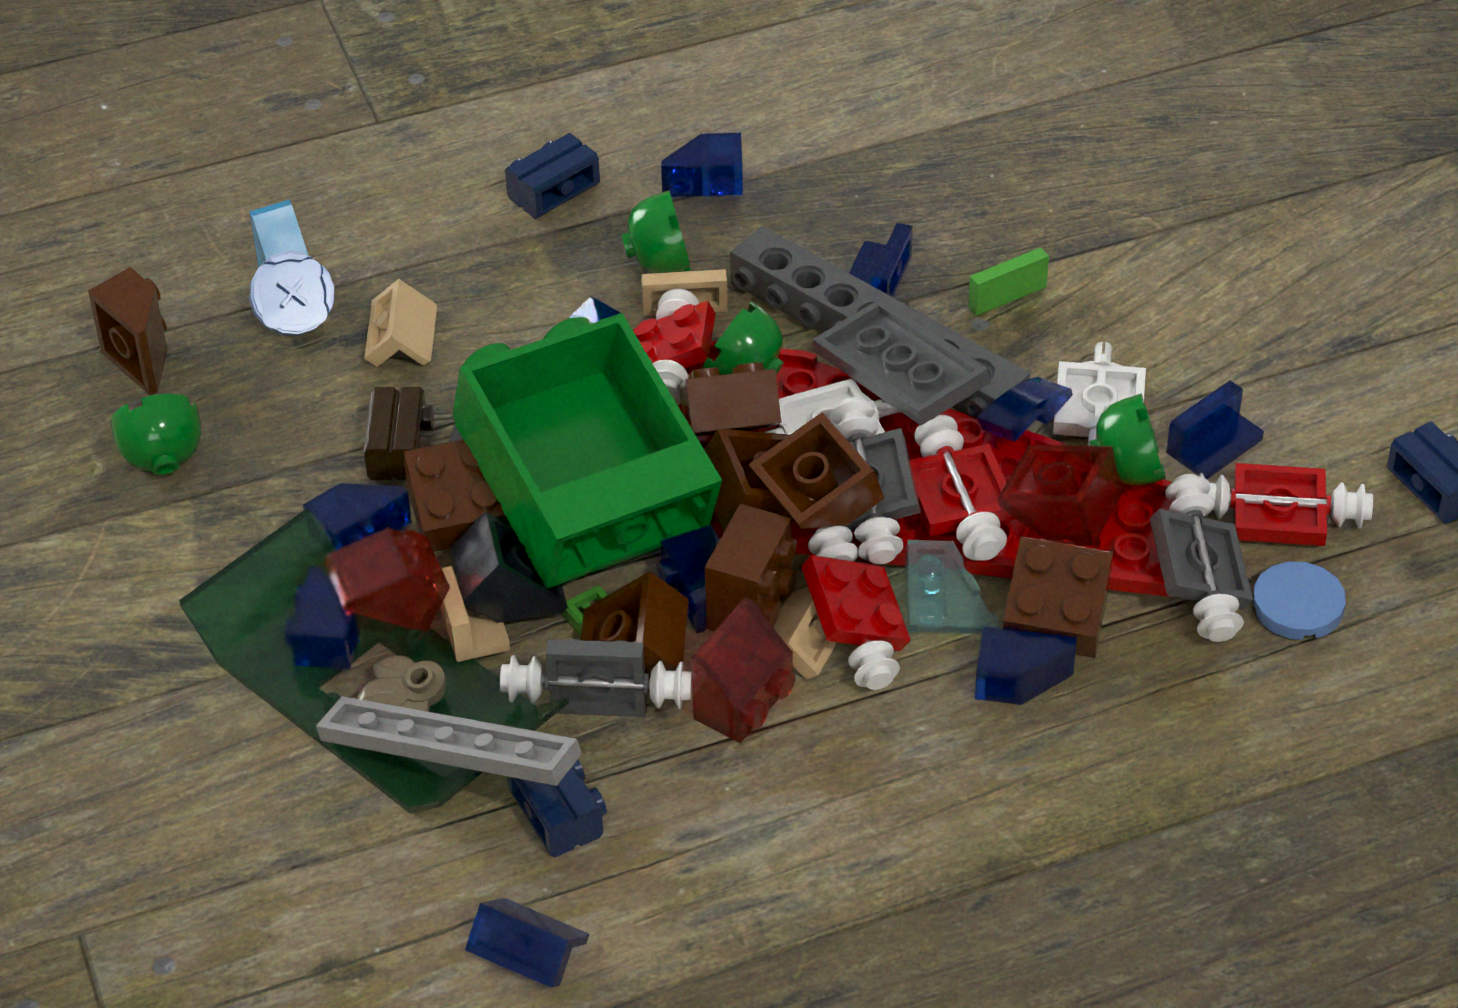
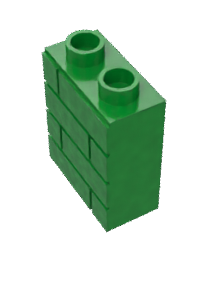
(583, 447)

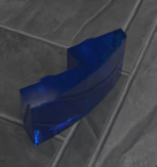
(1023, 404)

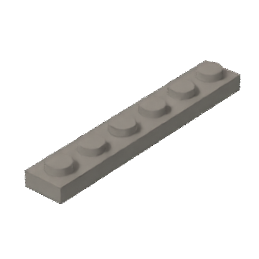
(450, 740)

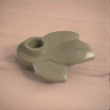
(399, 685)

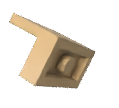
(705, 285)
(402, 322)
(470, 633)
(803, 633)

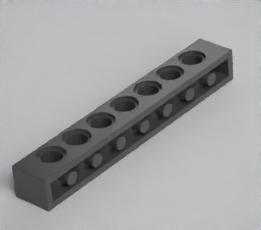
(826, 295)

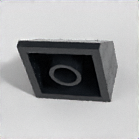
(499, 576)

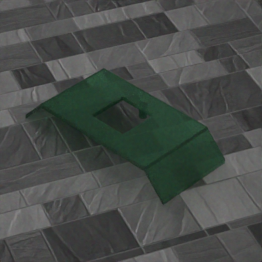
(243, 625)

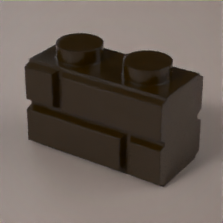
(395, 425)

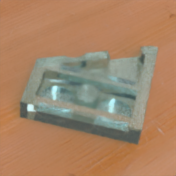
(942, 592)

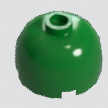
(656, 236)
(749, 339)
(158, 433)
(1130, 433)

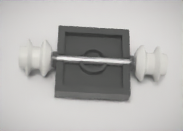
(891, 463)
(1201, 558)
(597, 678)

